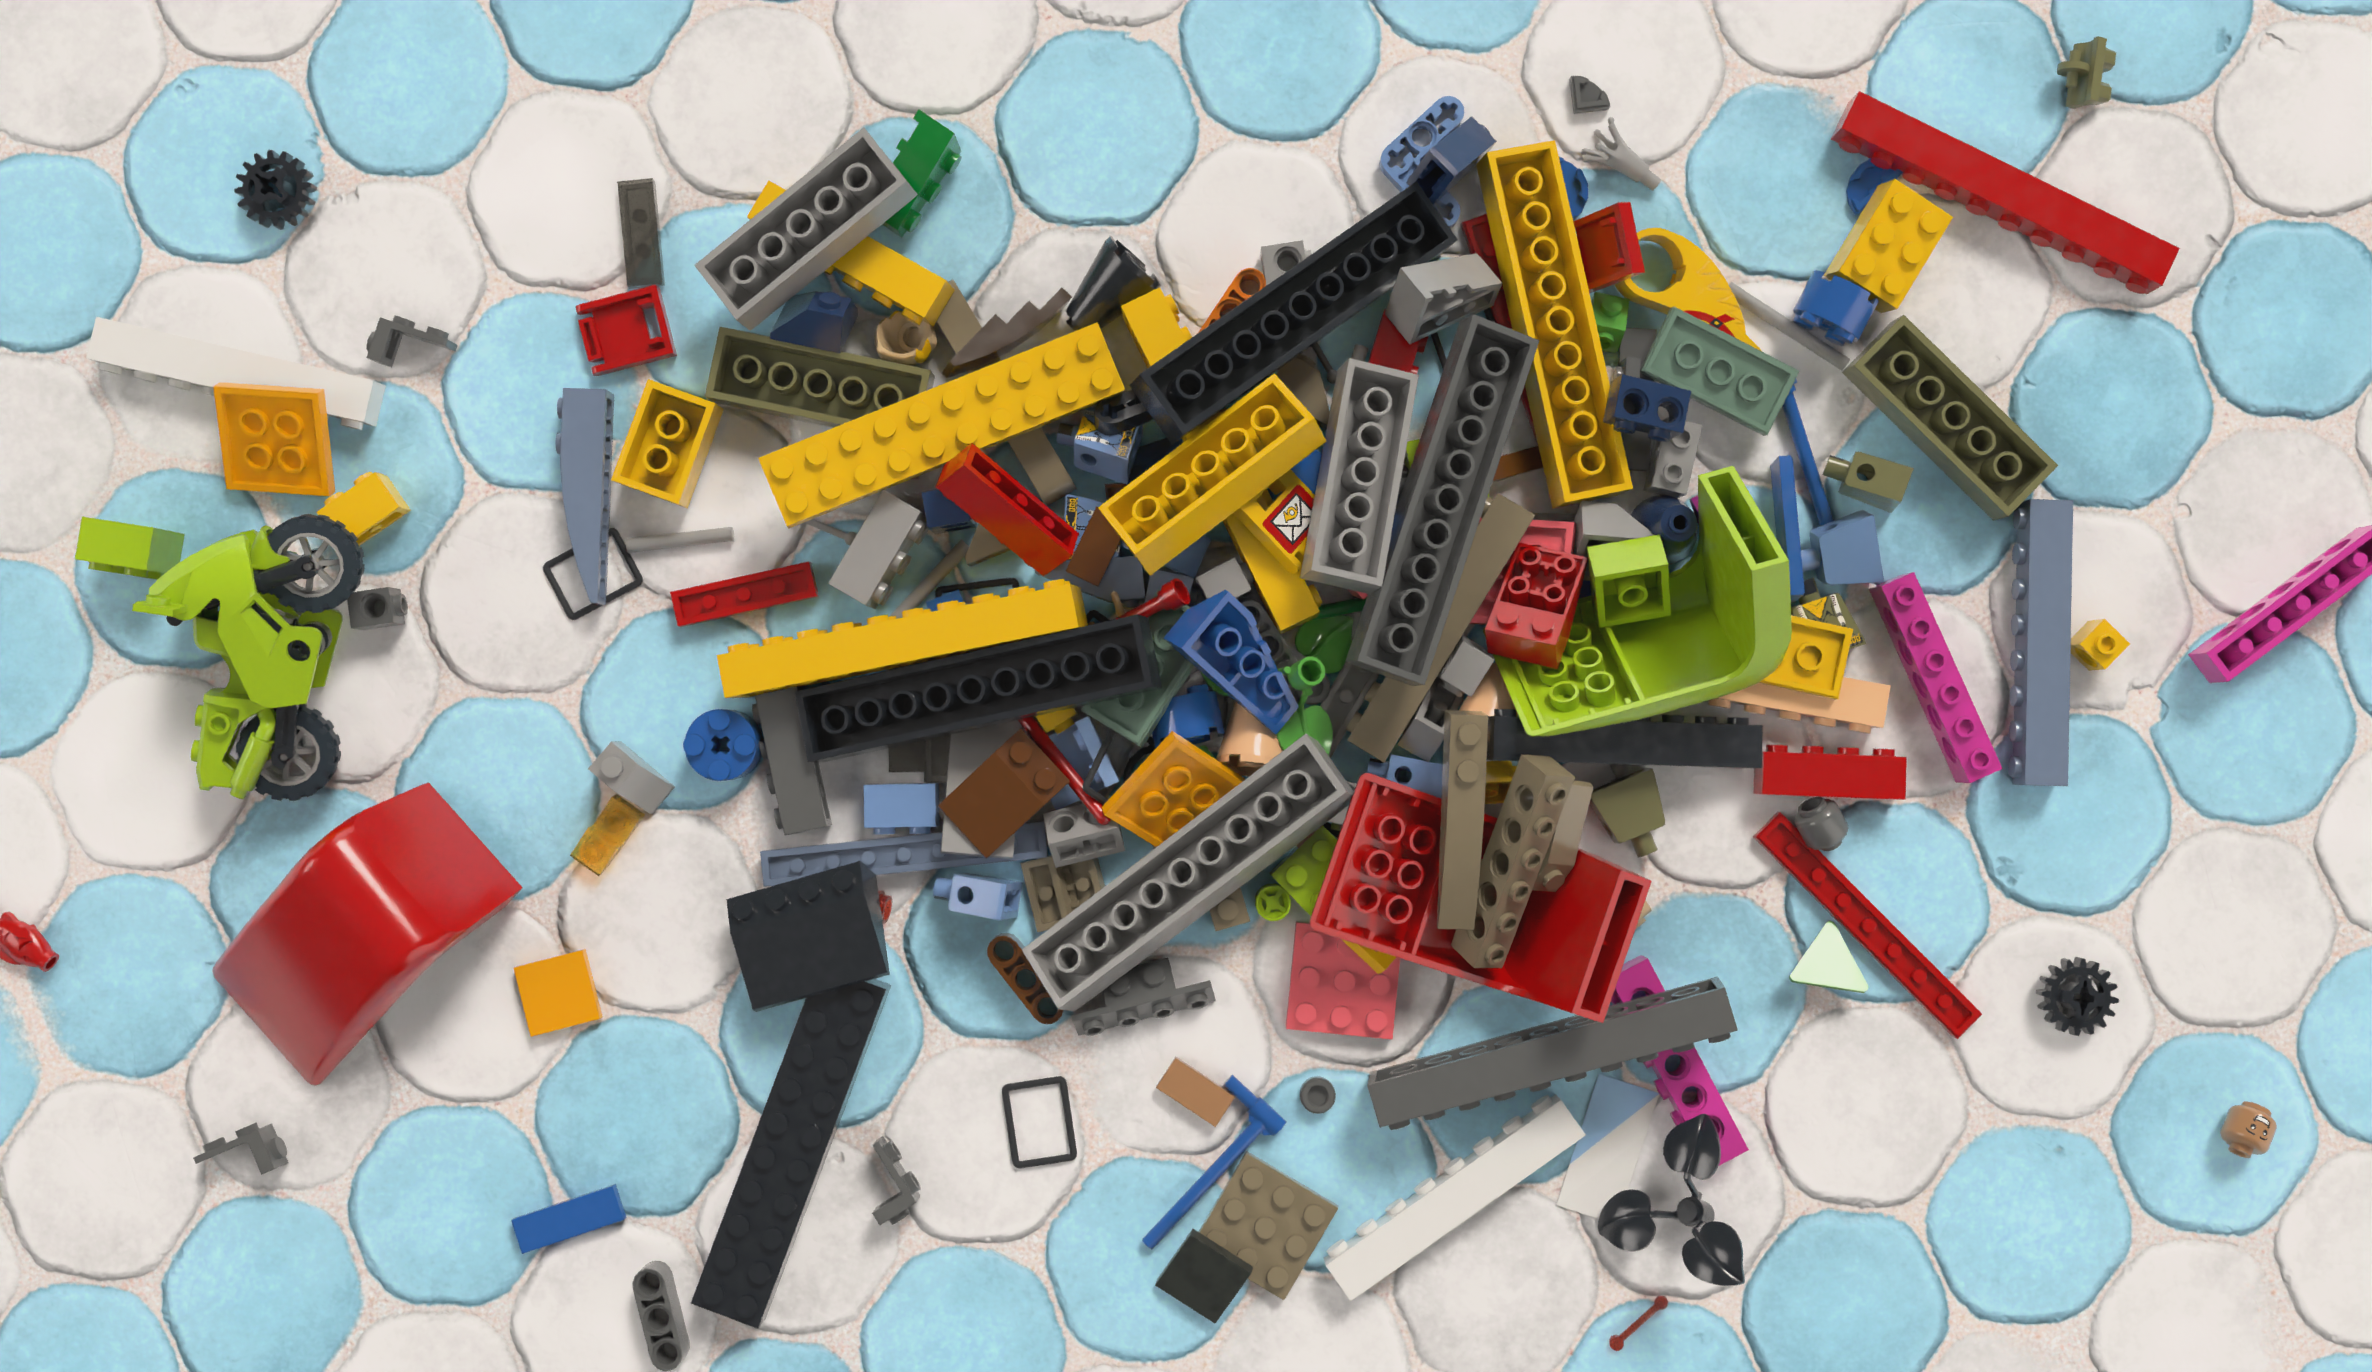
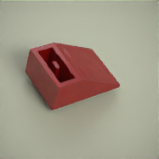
(1536, 605)

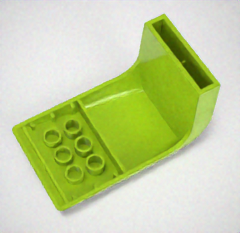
(1721, 636)

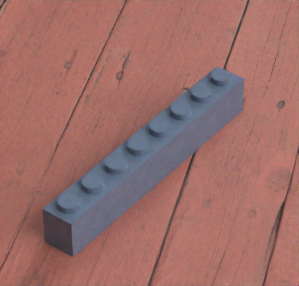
(2041, 642)

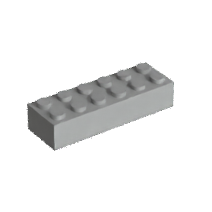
(806, 230)
(1359, 476)

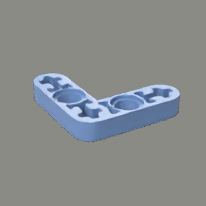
(1399, 176)

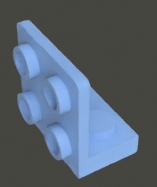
(1080, 747)

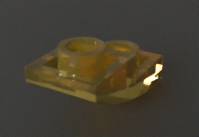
(607, 835)

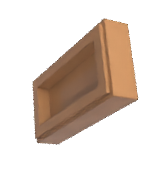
(1195, 1091)

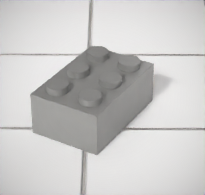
(880, 551)

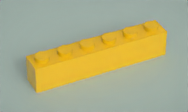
(884, 273)

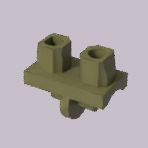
(2085, 71)

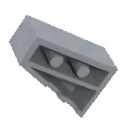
(1440, 294)

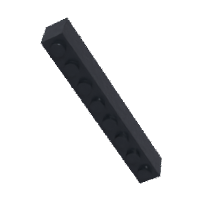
(1634, 742)

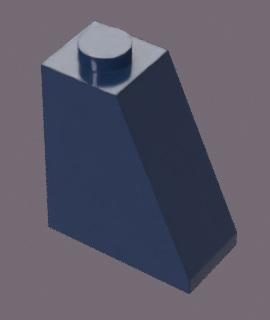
(1452, 159)

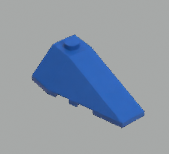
(1228, 649)

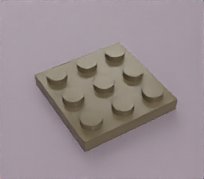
(1268, 1223)

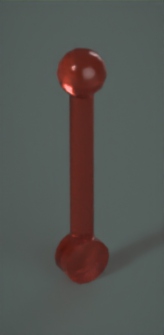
(1617, 1341)

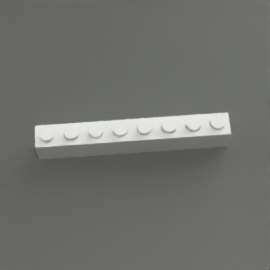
(207, 364)
(1453, 1196)

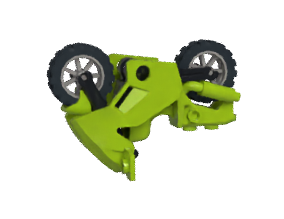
(268, 650)

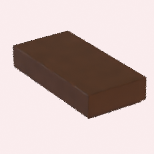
(1094, 550)

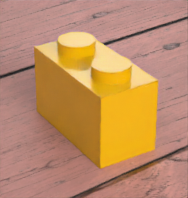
(366, 506)

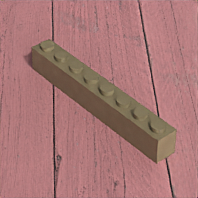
(1395, 702)

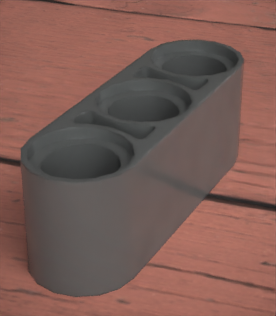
(658, 1332)

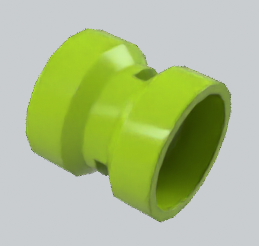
(1274, 906)

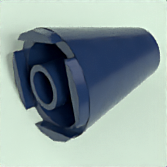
(1672, 521)

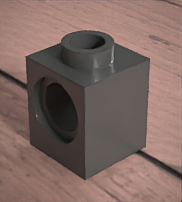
(362, 608)

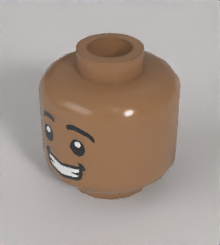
(2248, 1129)

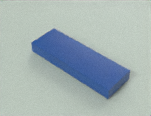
(568, 1218)

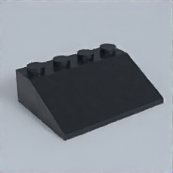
(809, 935)

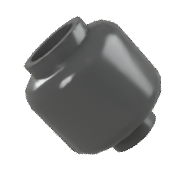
(1821, 824)

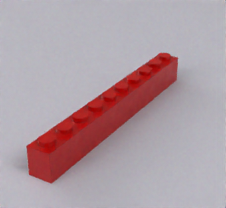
(2004, 194)

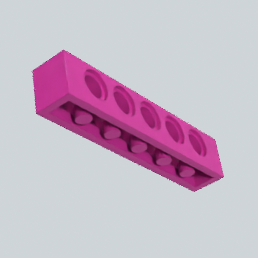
(2286, 608)
(1935, 678)
(1640, 976)

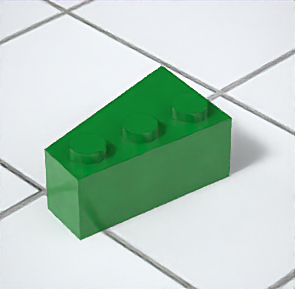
(923, 163)

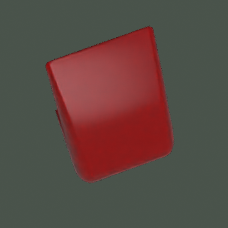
(1386, 899)
(361, 925)

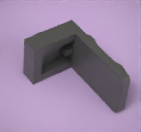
(385, 341)
(264, 1143)
(897, 1206)

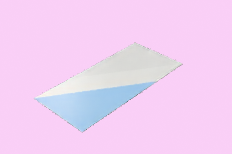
(1612, 1145)

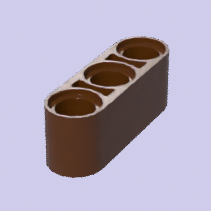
(1009, 969)

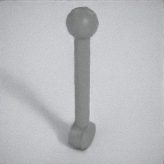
(848, 537)

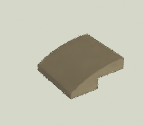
(1059, 890)

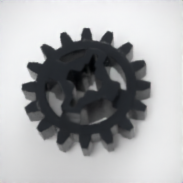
(260, 197)
(2077, 1010)

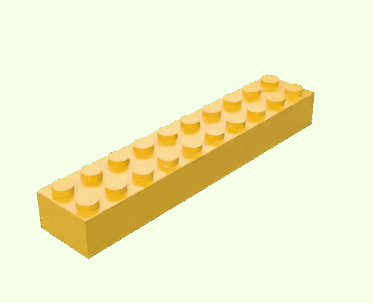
(1553, 304)
(940, 423)
(1285, 595)
(902, 641)

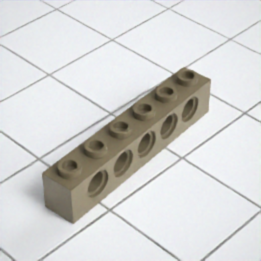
(1514, 858)

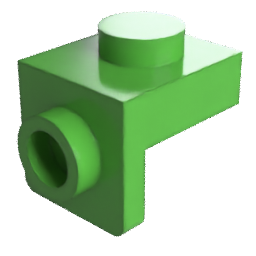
(1611, 319)

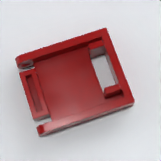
(1609, 246)
(621, 333)

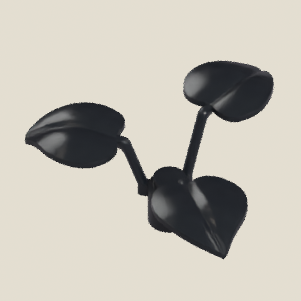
(1717, 1249)

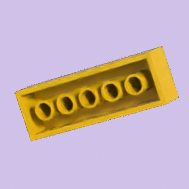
(1213, 474)

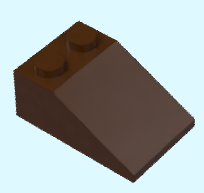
(1003, 793)

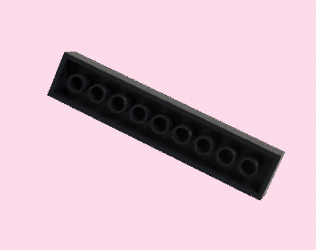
(1291, 313)
(979, 689)
(789, 1151)

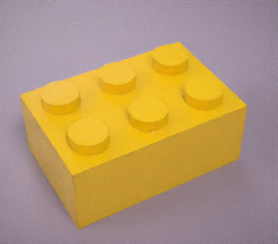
(1890, 243)
(667, 443)

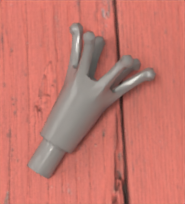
(1620, 158)

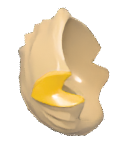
(904, 341)

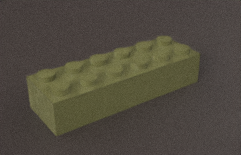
(806, 381)
(1949, 418)

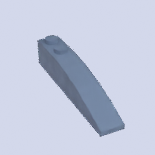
(586, 480)

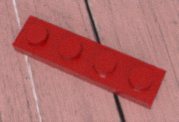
(744, 594)

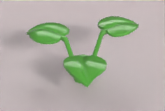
(1326, 648)

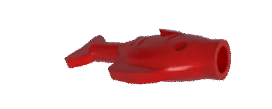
(24, 944)

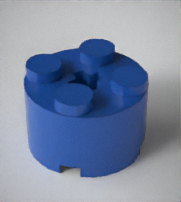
(1834, 307)
(1191, 716)
(703, 744)

